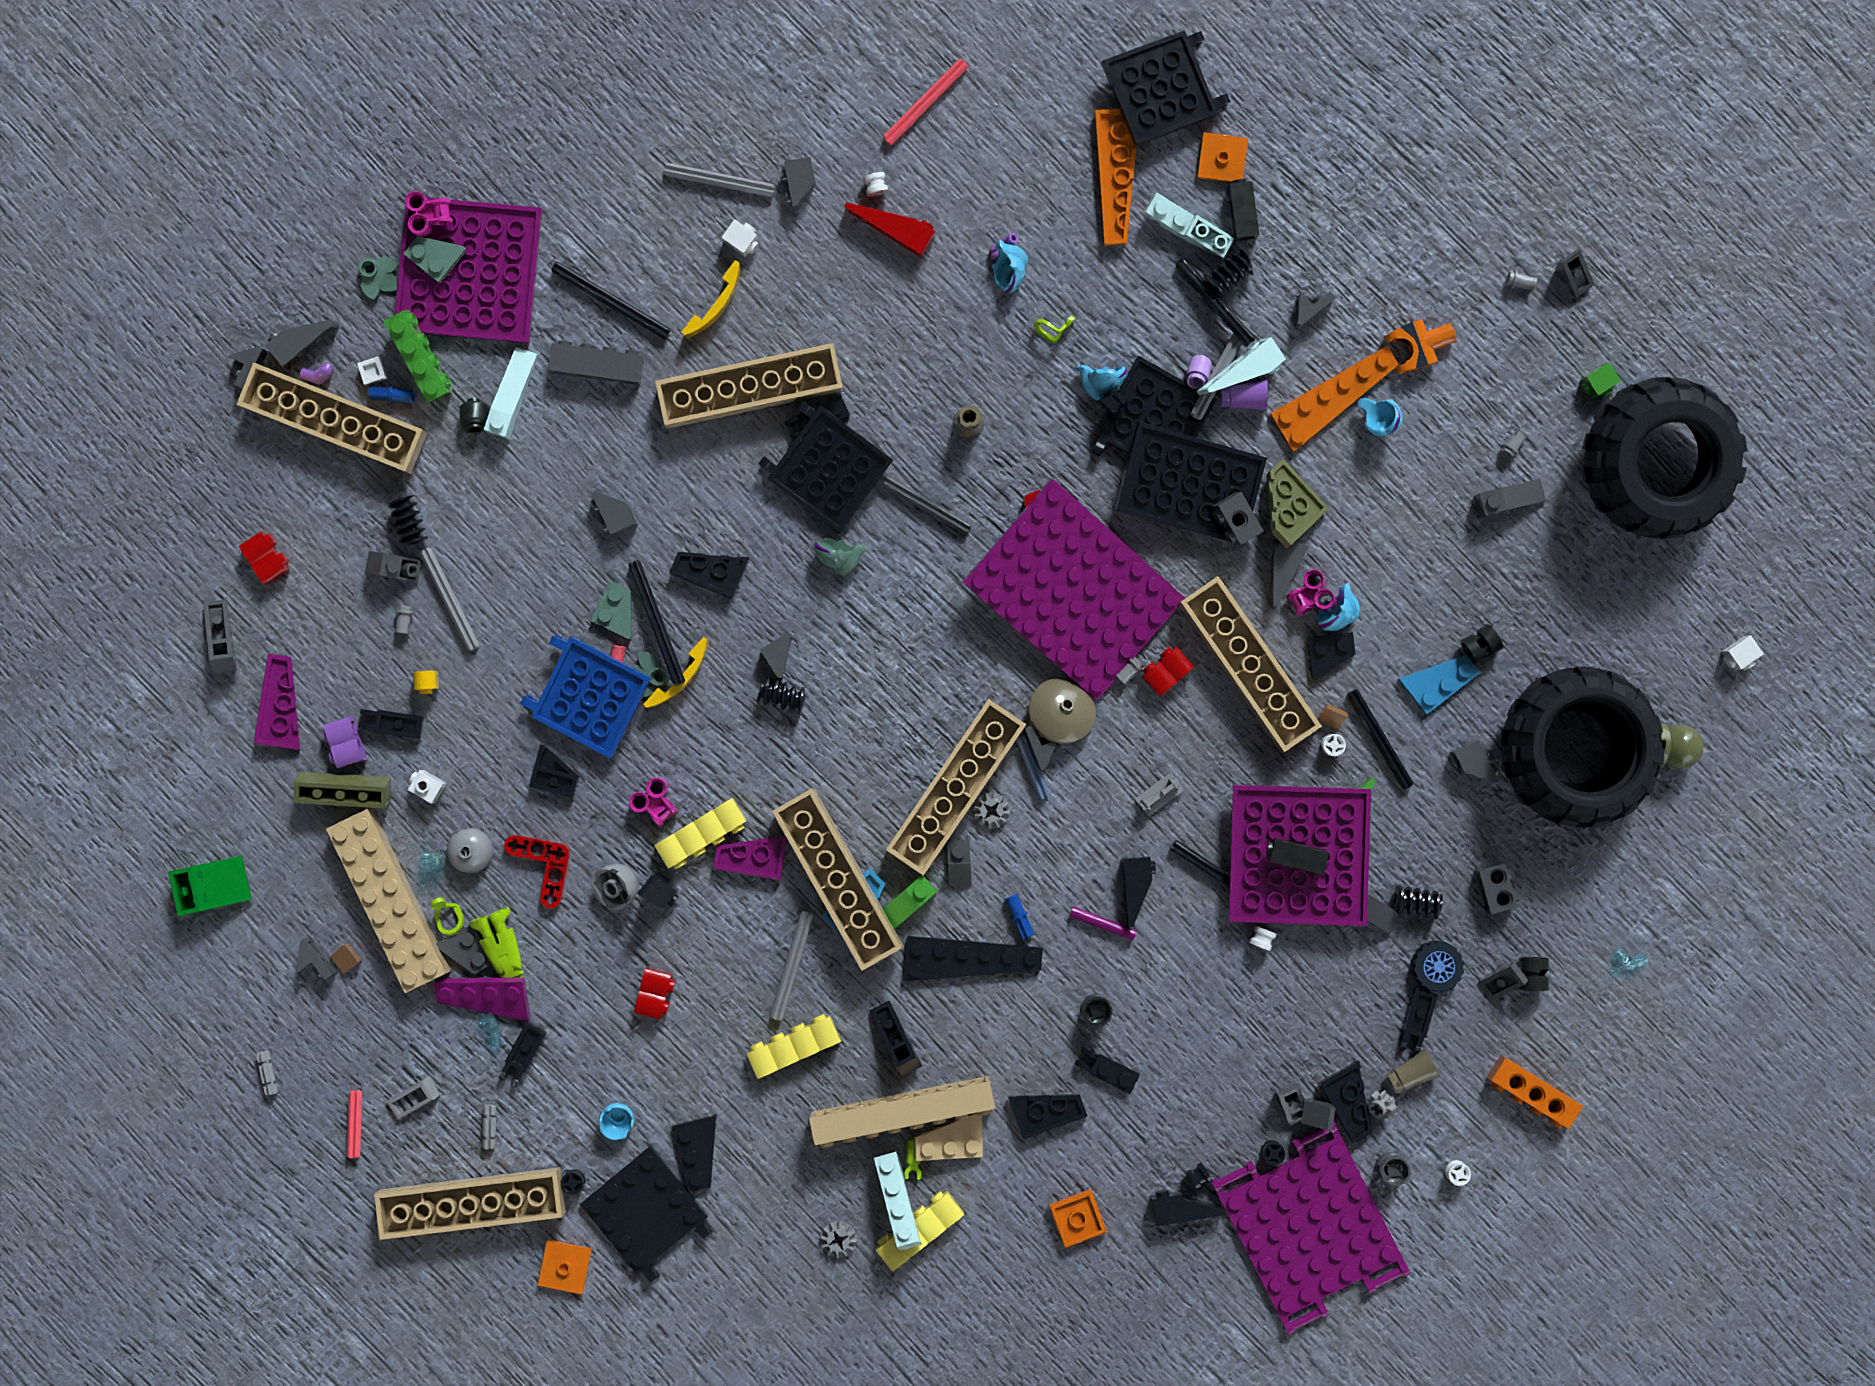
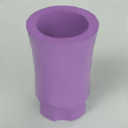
(1246, 395)

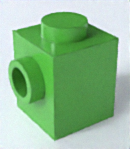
(1600, 381)

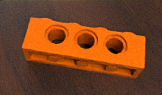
(1567, 1108)

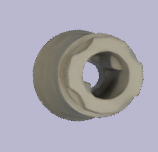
(970, 429)
(1413, 1072)

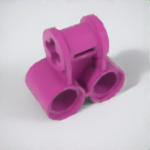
(431, 212)
(1311, 595)
(655, 802)

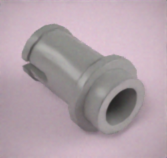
(1521, 281)
(1515, 441)
(403, 619)
(1130, 670)

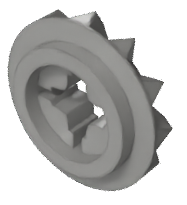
(1002, 809)
(842, 1229)

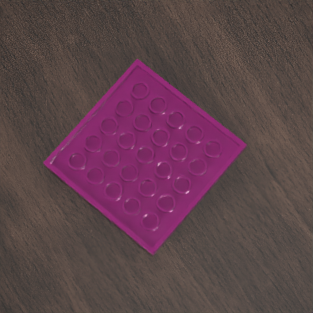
(492, 283)
(1309, 816)

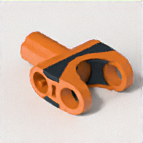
(1421, 343)

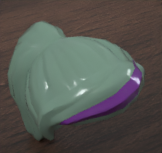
(838, 555)

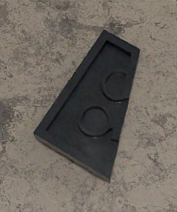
(711, 572)
(696, 1149)

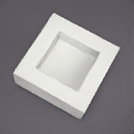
(372, 371)

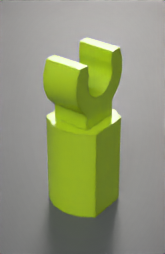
(913, 1164)

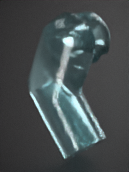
(1628, 962)
(493, 1027)

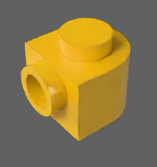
(425, 681)

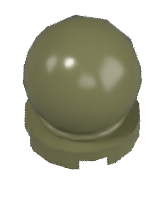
(1681, 745)

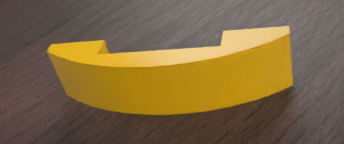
(696, 324)
(698, 654)

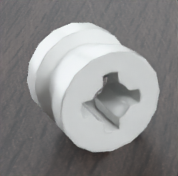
(875, 184)
(1337, 745)
(1263, 938)
(1461, 1175)

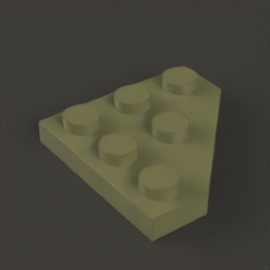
(1291, 504)

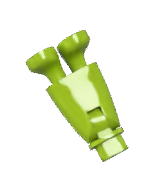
(502, 946)

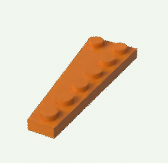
(1116, 174)
(1320, 405)

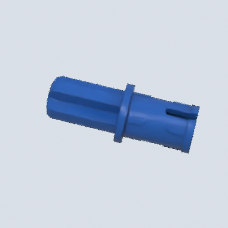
(391, 394)
(1019, 916)

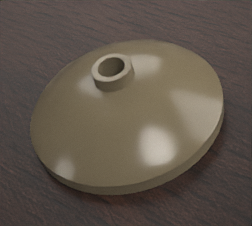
(1055, 720)

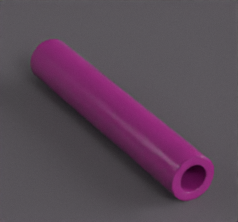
(1103, 923)

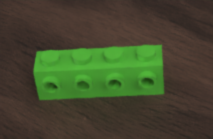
(418, 356)

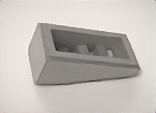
(425, 1089)

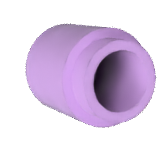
(1198, 371)

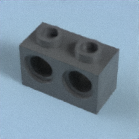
(1491, 890)

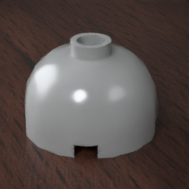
(479, 846)
(615, 886)

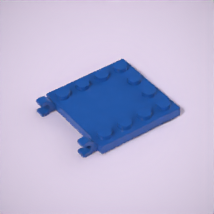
(589, 696)

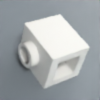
(741, 238)
(1742, 653)
(426, 786)

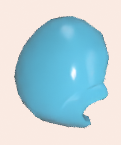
(616, 1121)

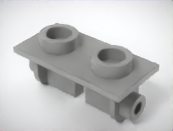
(1159, 794)

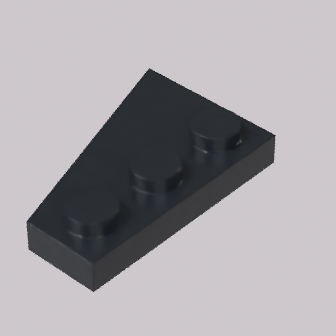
(1347, 1095)
(1046, 1112)

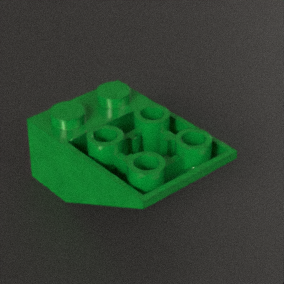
(210, 885)

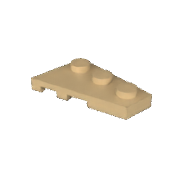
(951, 1141)

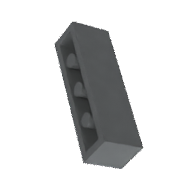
(596, 363)

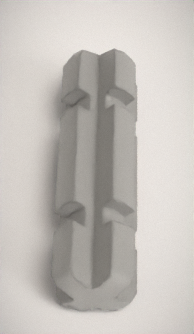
(267, 1073)
(489, 1127)

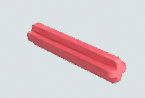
(354, 1124)

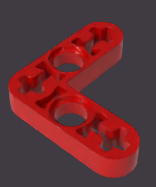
(552, 863)

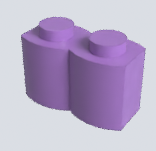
(344, 743)

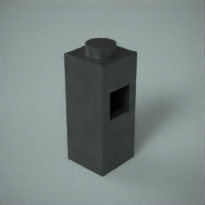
(1243, 210)
(1297, 855)

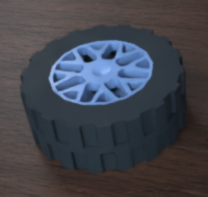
(1437, 966)

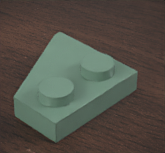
(434, 256)
(615, 610)

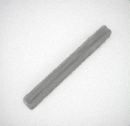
(719, 180)
(1224, 361)
(449, 599)
(791, 965)

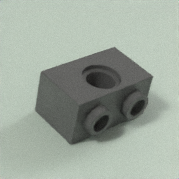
(1248, 526)

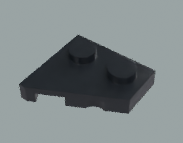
(1329, 652)
(553, 774)

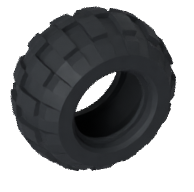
(1614, 447)
(1632, 735)

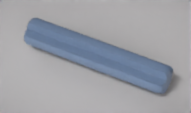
(1032, 767)

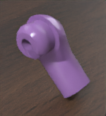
(1010, 239)
(319, 375)

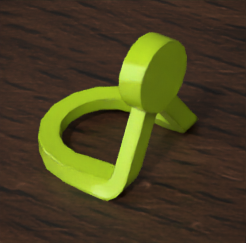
(1067, 325)
(439, 903)

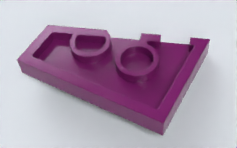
(753, 857)

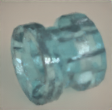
(432, 861)

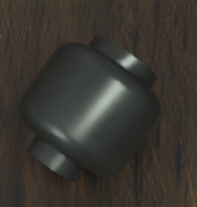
(473, 415)

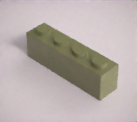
(342, 790)

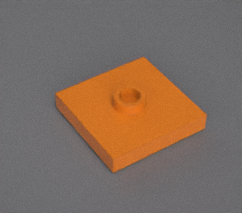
(1222, 157)
(1077, 1218)
(564, 1266)

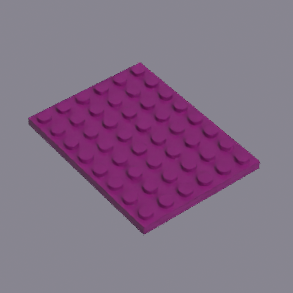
(1073, 589)

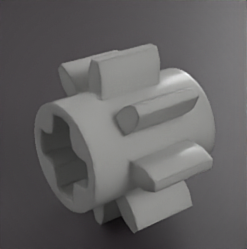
(1381, 1104)

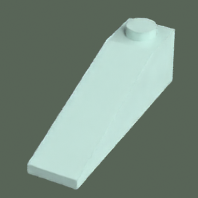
(1258, 360)
(510, 394)

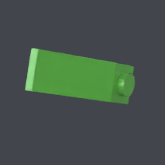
(909, 900)

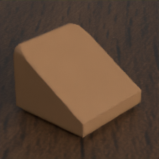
(1332, 716)
(346, 958)

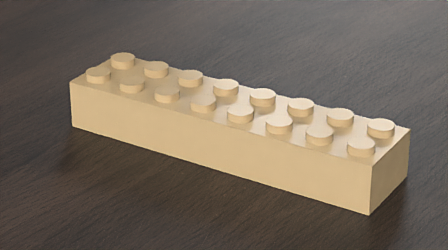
(749, 386)
(332, 418)
(1250, 664)
(955, 787)
(837, 879)
(388, 899)
(901, 1111)
(469, 1203)

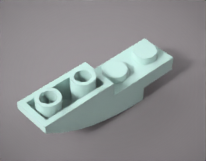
(1187, 226)

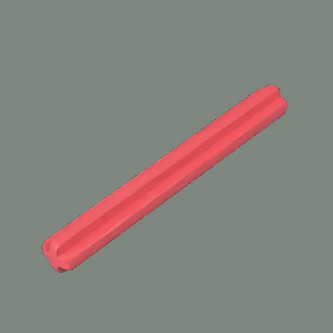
(925, 102)

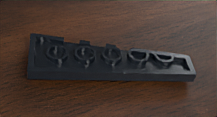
(959, 958)

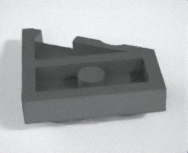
(465, 949)

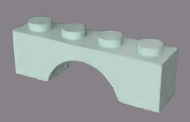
(897, 1201)

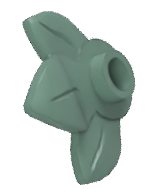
(380, 278)
(650, 666)

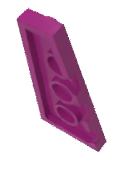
(277, 710)
(488, 995)

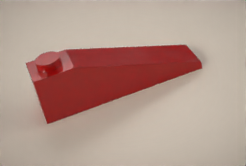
(903, 230)

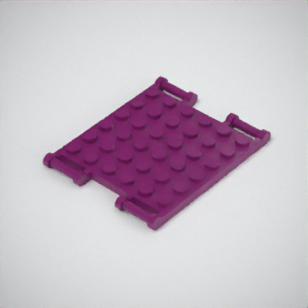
(1310, 1227)

